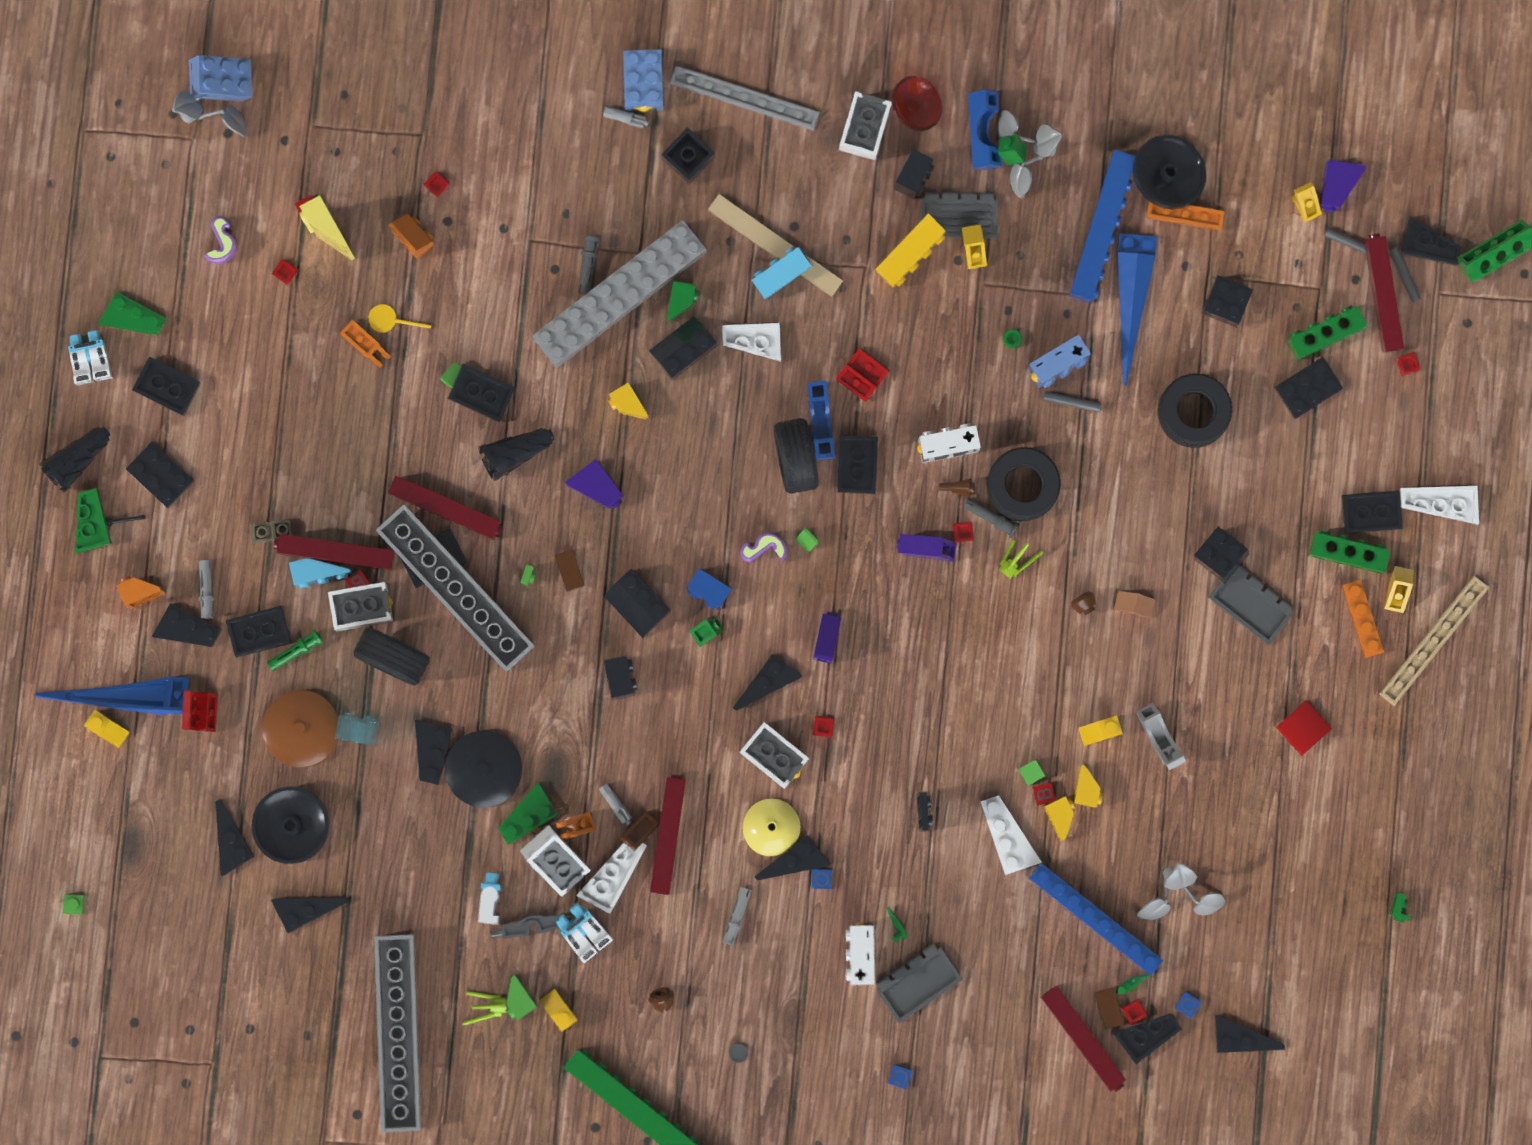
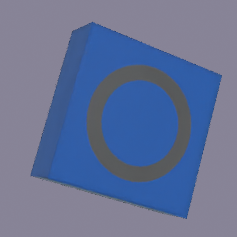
(821, 879)
(1187, 1005)
(900, 1077)

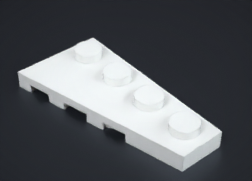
(1448, 502)
(1010, 842)
(612, 878)

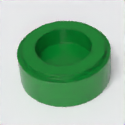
(1012, 338)

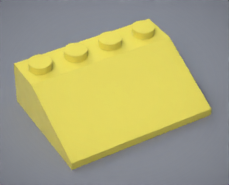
(319, 220)

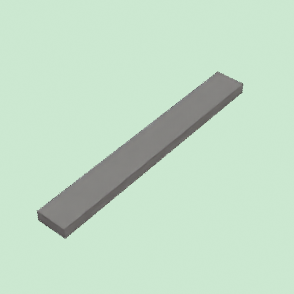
(744, 98)

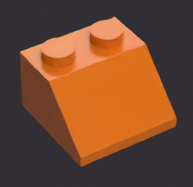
(411, 235)
(137, 592)

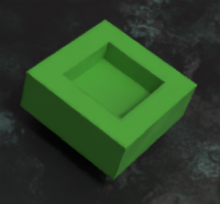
(528, 575)
(73, 904)

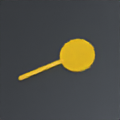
(383, 319)

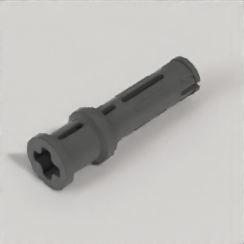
(589, 256)
(999, 521)

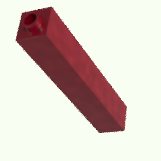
(1383, 293)
(445, 508)
(334, 552)
(668, 835)
(1083, 1039)

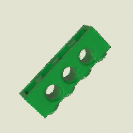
(1496, 251)
(1355, 324)
(1319, 550)

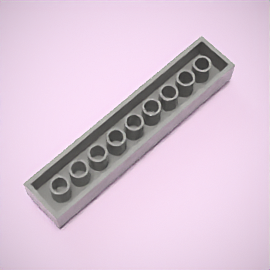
(619, 294)
(455, 588)
(398, 1033)

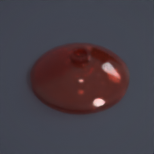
(922, 99)

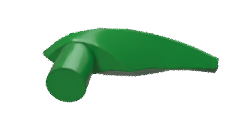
(900, 930)
(1131, 983)

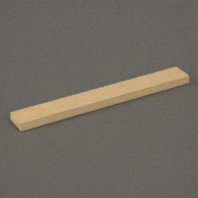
(771, 242)
(1434, 640)

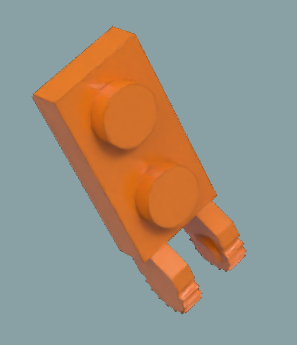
(363, 342)
(577, 825)

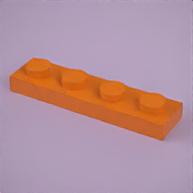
(1188, 215)
(1362, 618)

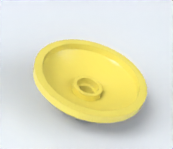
(757, 832)

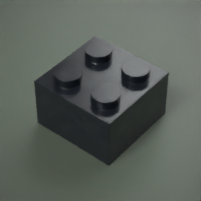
(688, 155)
(913, 174)
(1227, 301)
(1221, 554)
(619, 677)

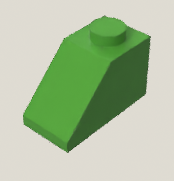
(519, 1000)

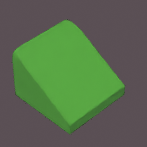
(451, 374)
(807, 540)
(1031, 772)

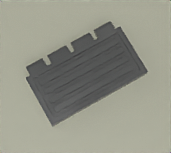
(957, 213)
(1251, 606)
(919, 984)

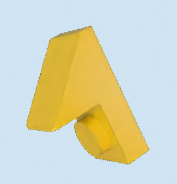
(1307, 202)

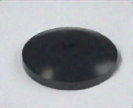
(1169, 172)
(483, 769)
(290, 825)

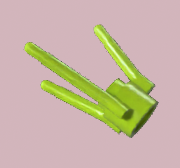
(1009, 567)
(497, 1005)

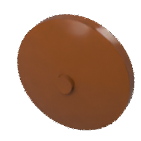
(300, 728)

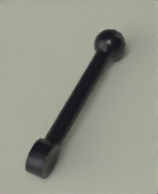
(110, 522)

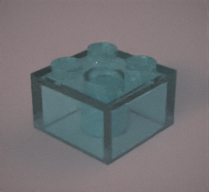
(358, 730)

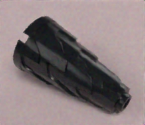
(513, 451)
(73, 459)

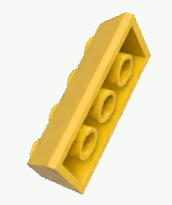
(911, 251)

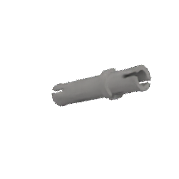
(206, 598)
(733, 925)

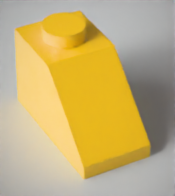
(974, 246)
(627, 402)
(1399, 589)
(106, 728)
(1100, 730)
(1087, 790)
(1061, 816)
(558, 1010)

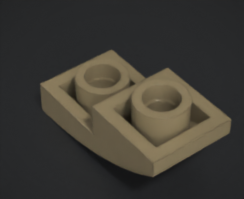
(269, 530)

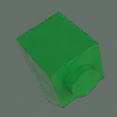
(681, 299)

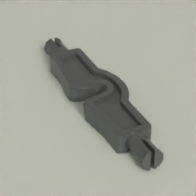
(522, 928)

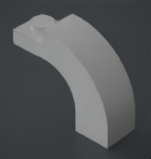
(1159, 736)

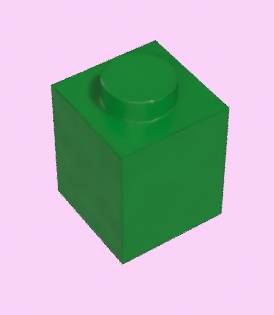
(1012, 149)

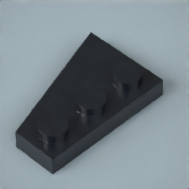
(1429, 245)
(186, 628)
(431, 750)
(1147, 1036)

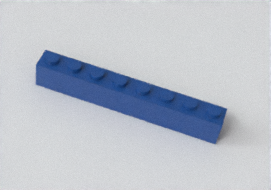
(1102, 227)
(1095, 919)

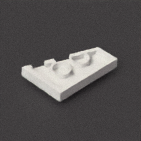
(754, 339)

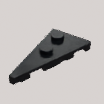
(771, 677)
(231, 844)
(798, 858)
(299, 912)
(1236, 1038)

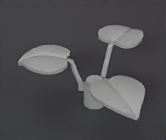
(191, 110)
(1045, 145)
(1176, 878)

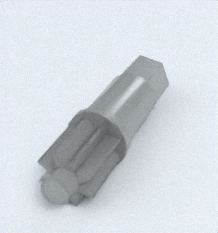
(626, 117)
(616, 805)

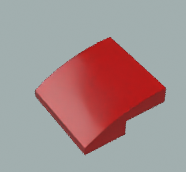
(862, 374)
(199, 711)
(1303, 728)

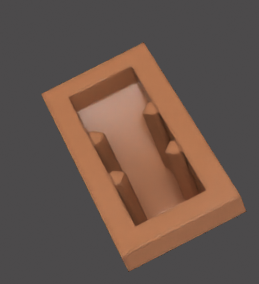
(1134, 604)

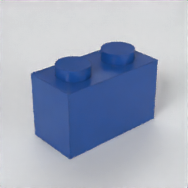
(708, 589)

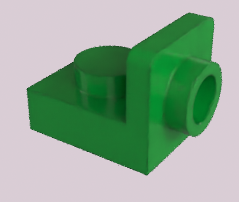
(706, 630)
(1399, 904)

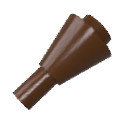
(963, 487)

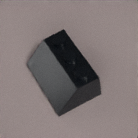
(683, 348)
(637, 603)

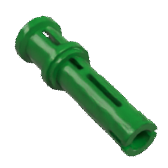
(303, 646)

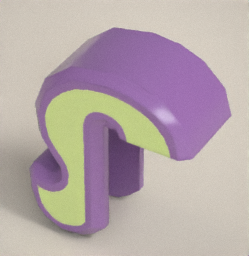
(227, 242)
(762, 544)

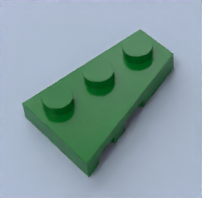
(131, 316)
(92, 526)
(530, 813)

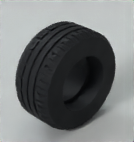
(1209, 388)
(796, 455)
(1023, 458)
(391, 656)

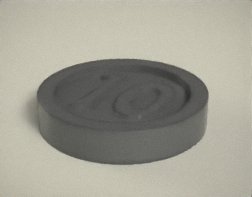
(738, 1053)

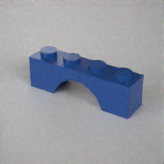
(982, 108)
(821, 420)

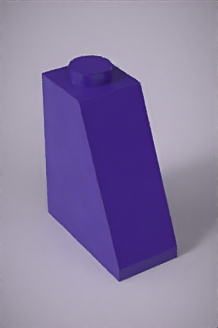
(1338, 183)
(596, 485)
(927, 547)
(827, 637)

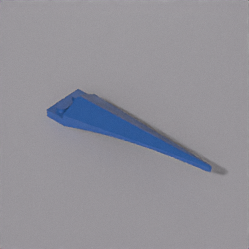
(1135, 267)
(153, 696)

